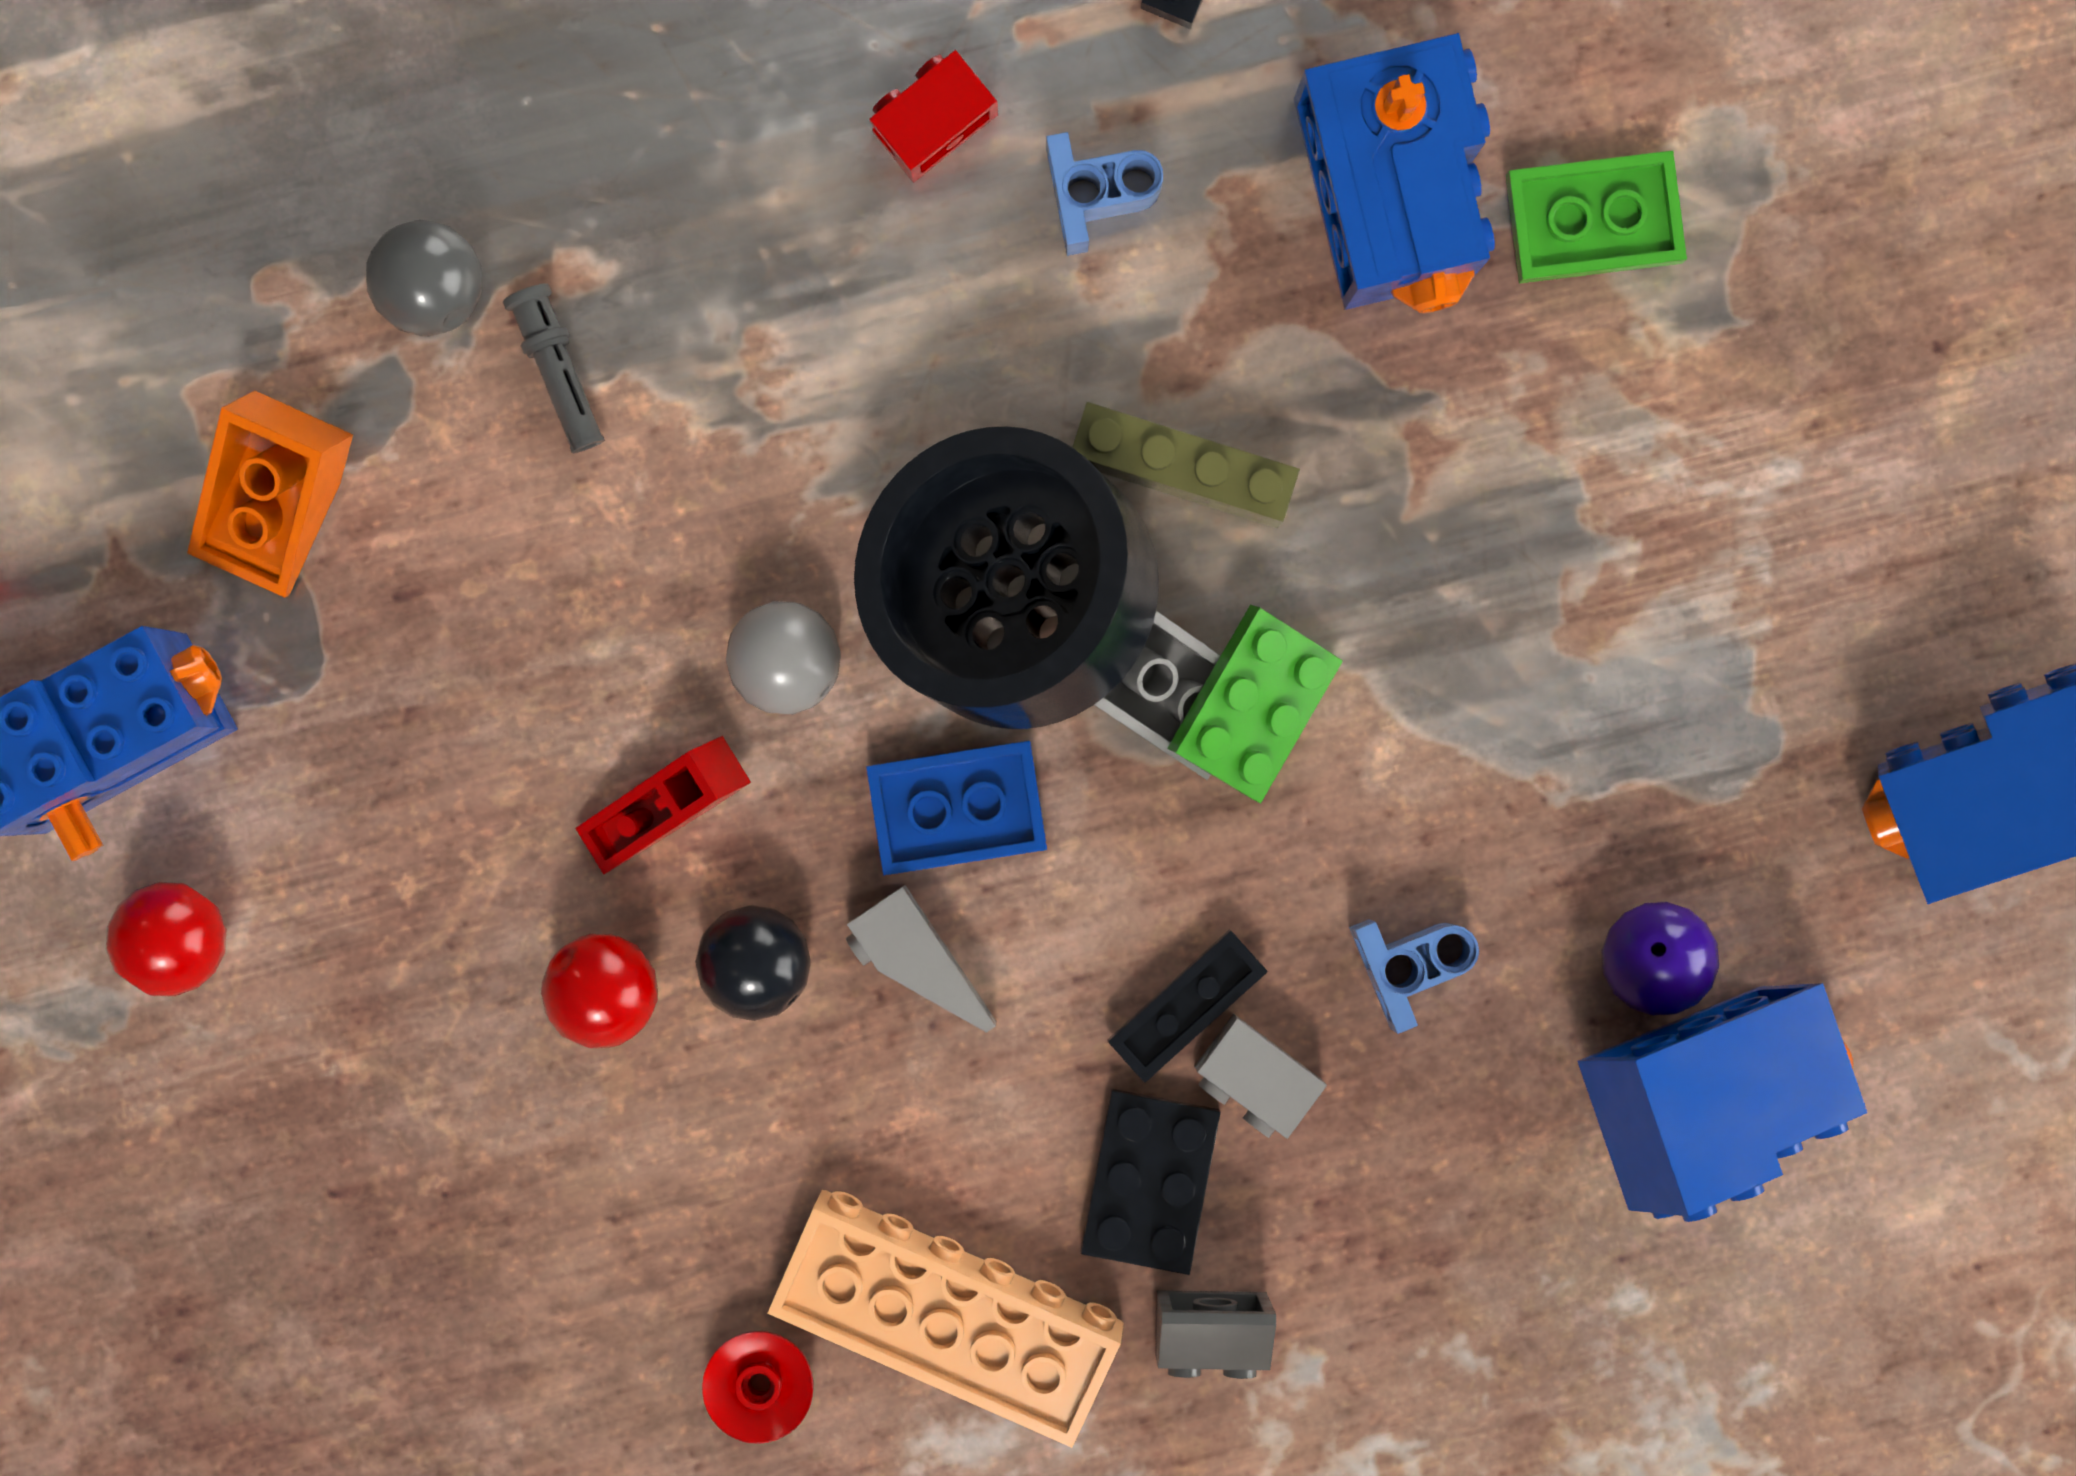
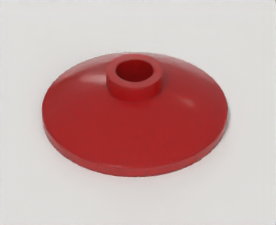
(750, 1413)

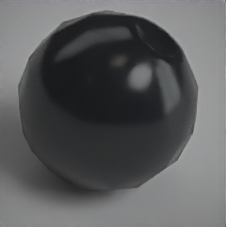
(753, 963)

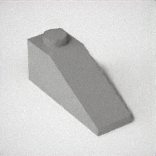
(911, 952)

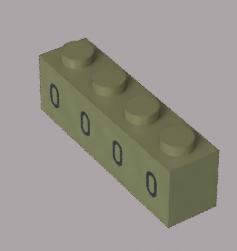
(1185, 465)

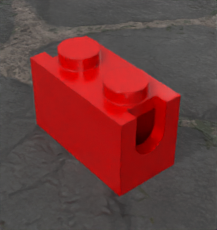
(933, 114)

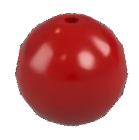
(166, 939)
(599, 990)

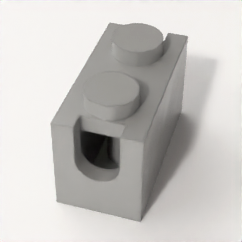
(1259, 1078)

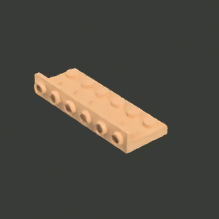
(948, 1317)

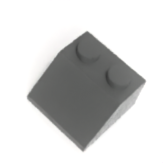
(1214, 1332)

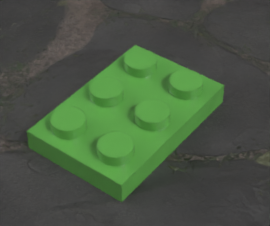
(1596, 217)
(1255, 703)

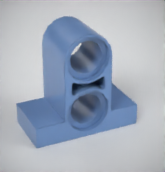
(1107, 176)
(1426, 966)

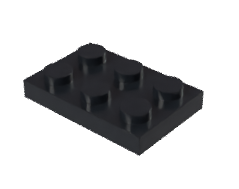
(1150, 1181)

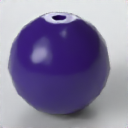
(1660, 958)

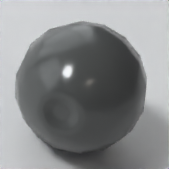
(424, 278)

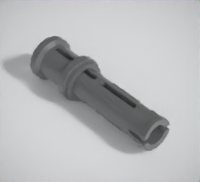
(547, 345)

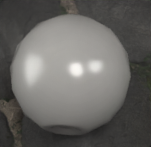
(783, 657)

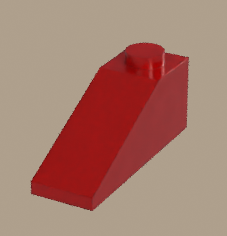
(663, 804)

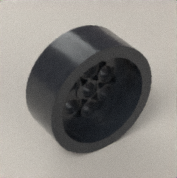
(923, 553)

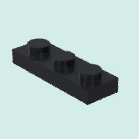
(1187, 1006)

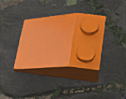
(267, 490)

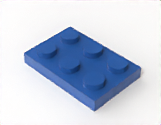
(956, 808)

